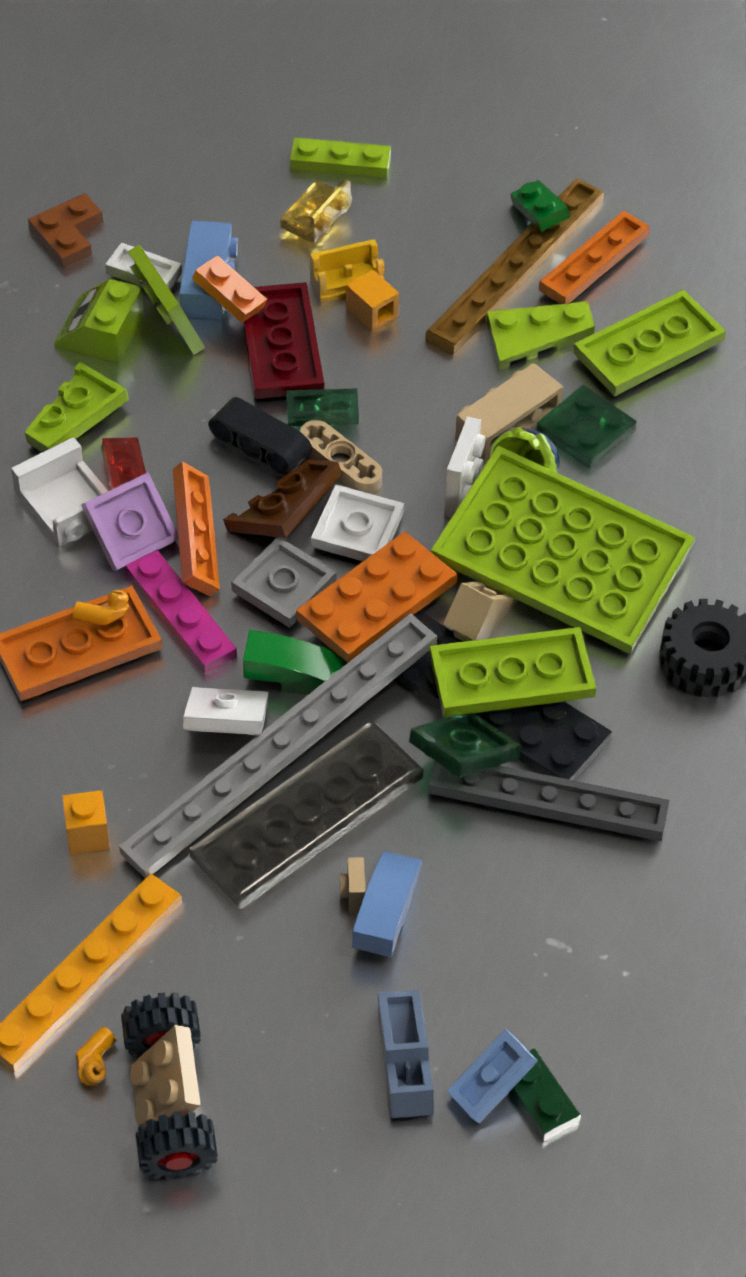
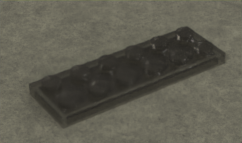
(306, 814)

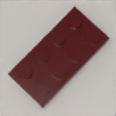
(283, 343)

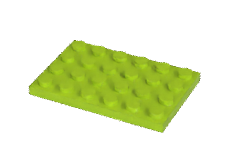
(563, 548)

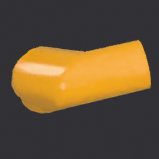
(105, 613)
(89, 1057)

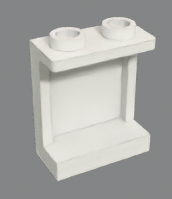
(54, 489)

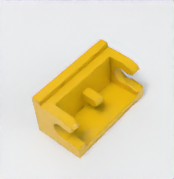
(339, 266)

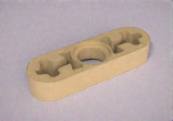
(337, 443)

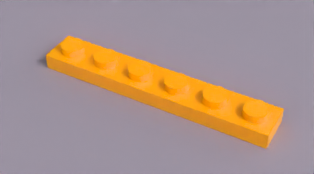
(85, 970)

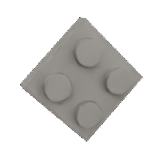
(282, 580)

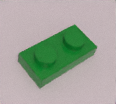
(540, 205)

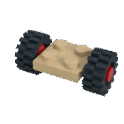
(166, 1087)

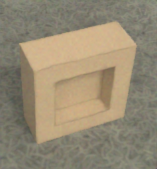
(353, 883)

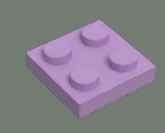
(130, 521)

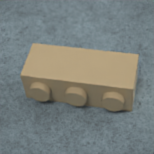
(513, 404)

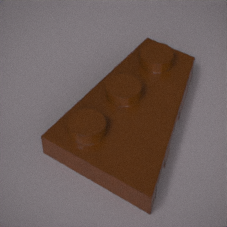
(287, 505)

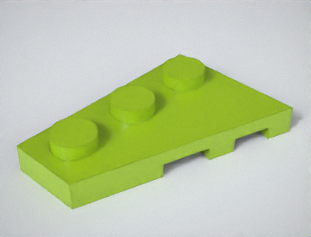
(159, 292)
(77, 408)

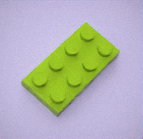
(649, 342)
(512, 671)

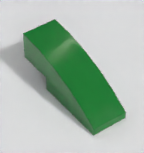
(289, 661)

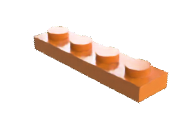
(594, 258)
(195, 529)

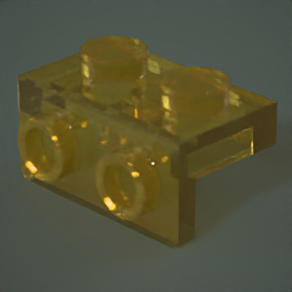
(317, 210)

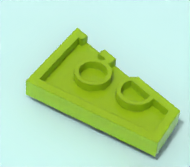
(532, 329)

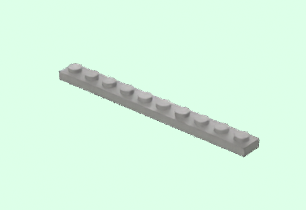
(277, 746)

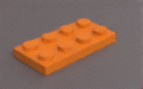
(376, 596)
(66, 650)

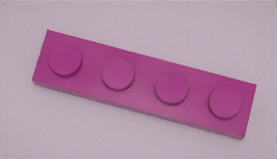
(181, 611)

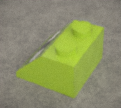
(103, 321)

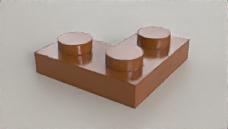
(61, 228)

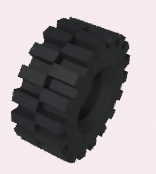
(703, 668)

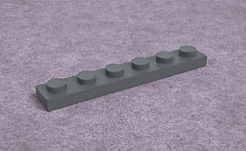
(556, 799)

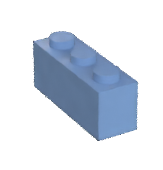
(204, 243)

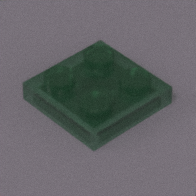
(586, 426)
(464, 744)

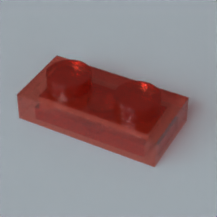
(122, 460)

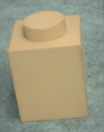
(477, 611)

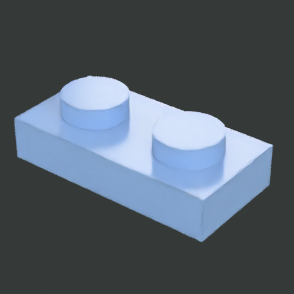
(492, 1076)

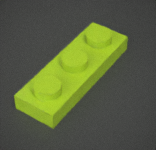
(340, 157)

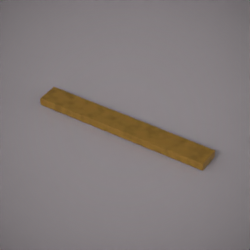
(510, 271)

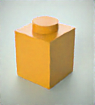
(372, 300)
(86, 822)

